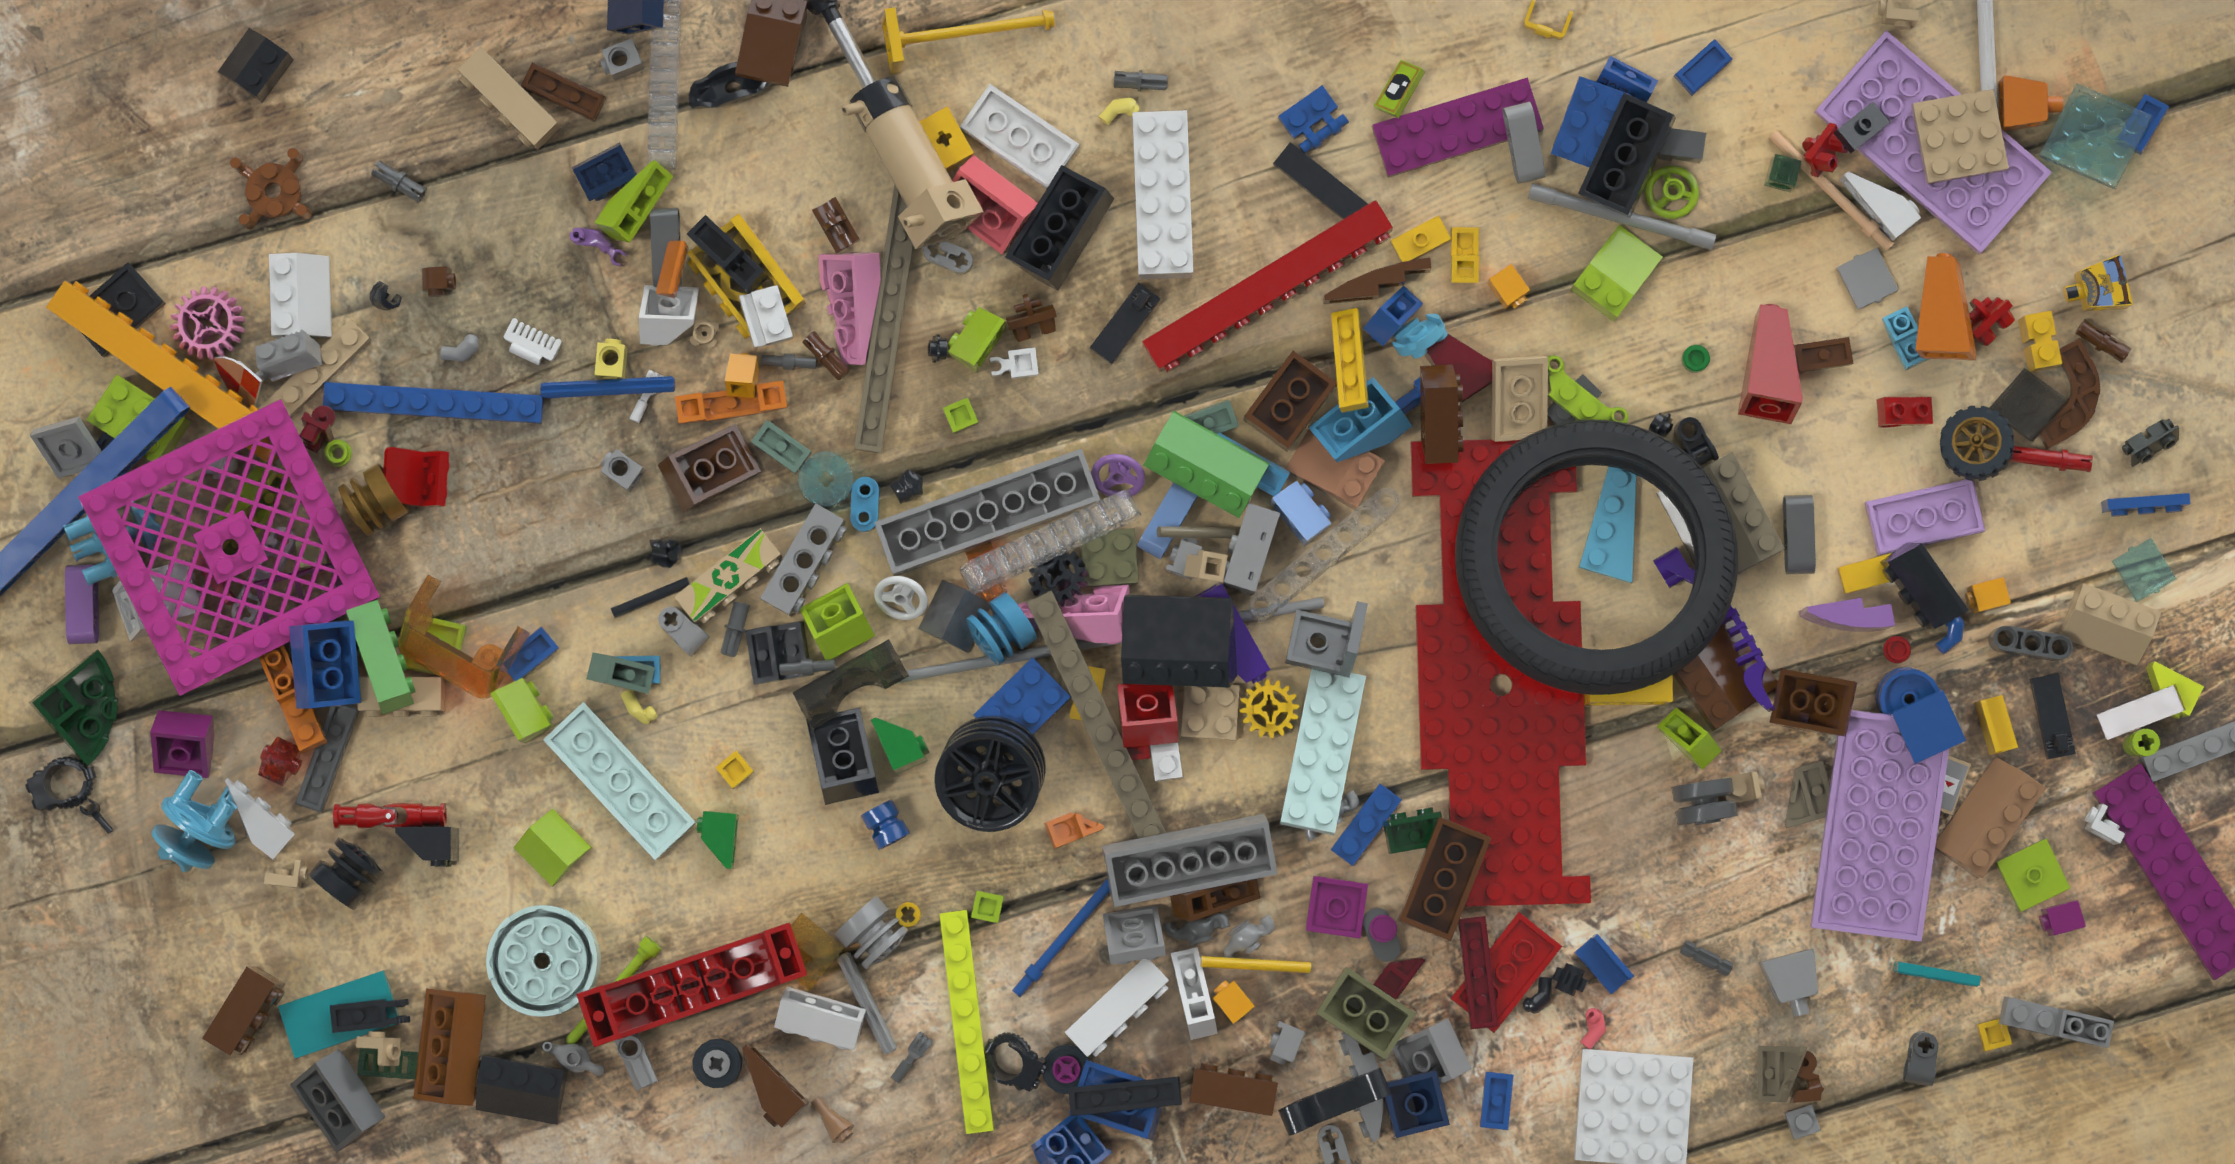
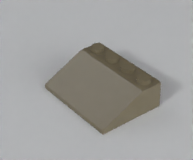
(1752, 527)

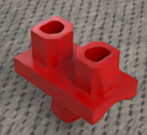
(1822, 150)
(1986, 314)

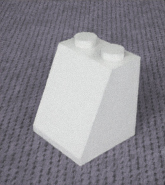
(129, 615)

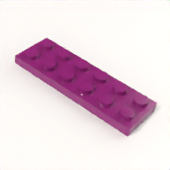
(1450, 128)

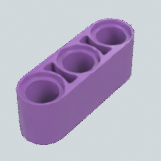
(81, 607)

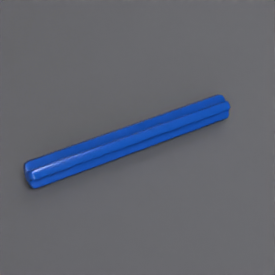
(607, 387)

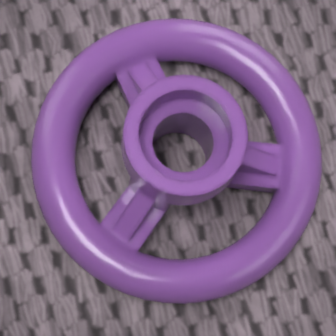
(1119, 473)

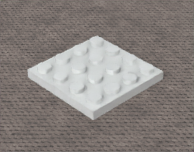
(1633, 1108)

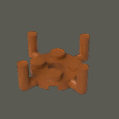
(261, 179)

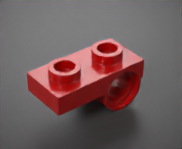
(1904, 411)

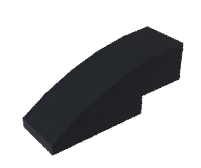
(727, 255)

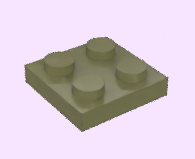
(1111, 559)

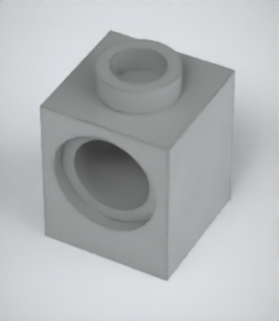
(633, 62)
(632, 475)

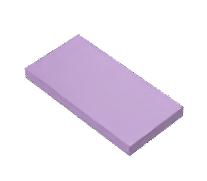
(1925, 516)

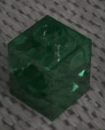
(1782, 173)

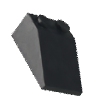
(843, 757)

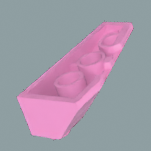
(853, 290)
(1093, 616)

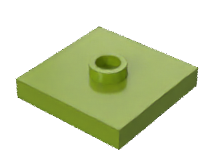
(2032, 875)

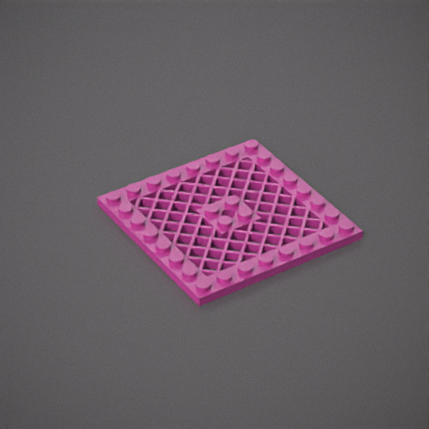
(269, 422)

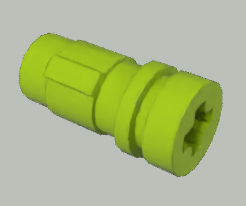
(2149, 740)

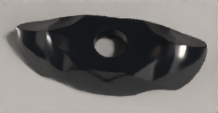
(711, 90)

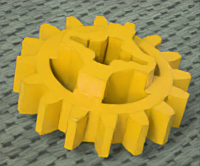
(1256, 709)

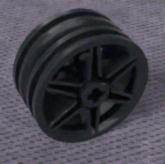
(998, 736)

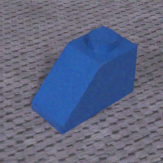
(1392, 315)

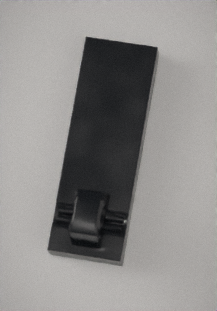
(1125, 323)
(2052, 716)

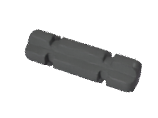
(1706, 958)

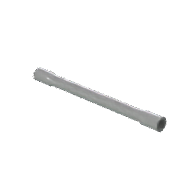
(1689, 235)

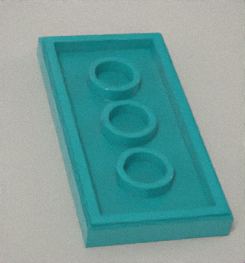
(309, 1018)

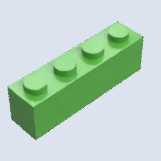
(380, 657)

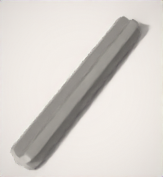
(866, 1002)

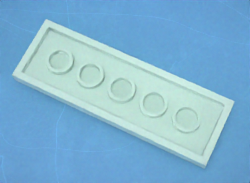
(1322, 752)
(619, 781)

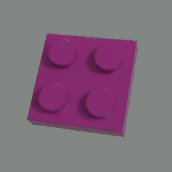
(1336, 907)

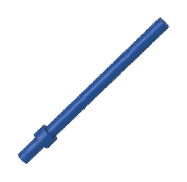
(1034, 972)

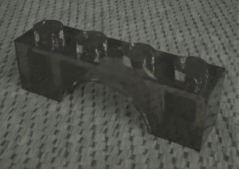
(875, 667)

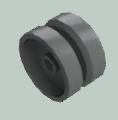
(1704, 801)

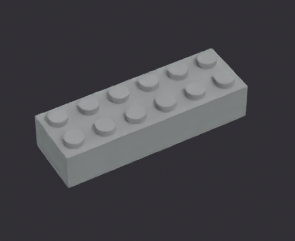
(1189, 860)

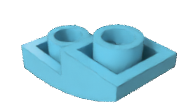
(1903, 335)

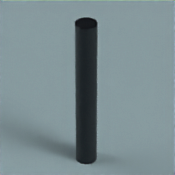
(650, 597)

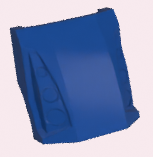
(1070, 1143)

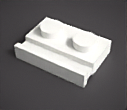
(765, 317)

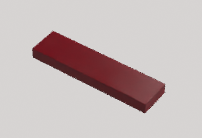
(1477, 972)

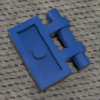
(1307, 113)

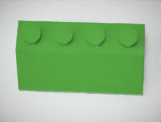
(1206, 464)

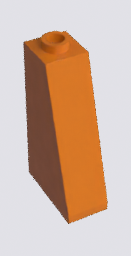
(1944, 312)

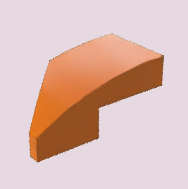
(1070, 828)

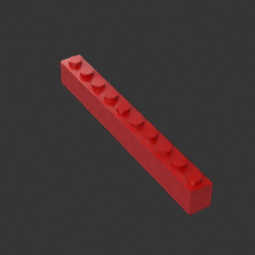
(1268, 286)

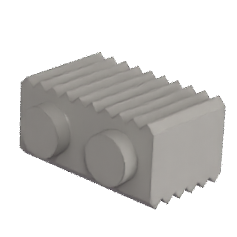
(288, 355)

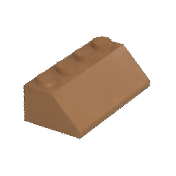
(1989, 817)

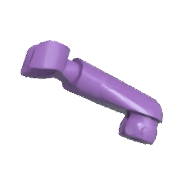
(598, 239)

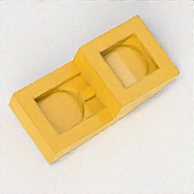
(1464, 255)

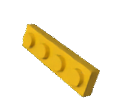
(1349, 360)

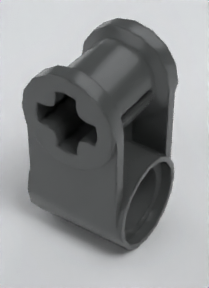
(1919, 1065)

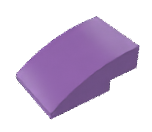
(1850, 616)

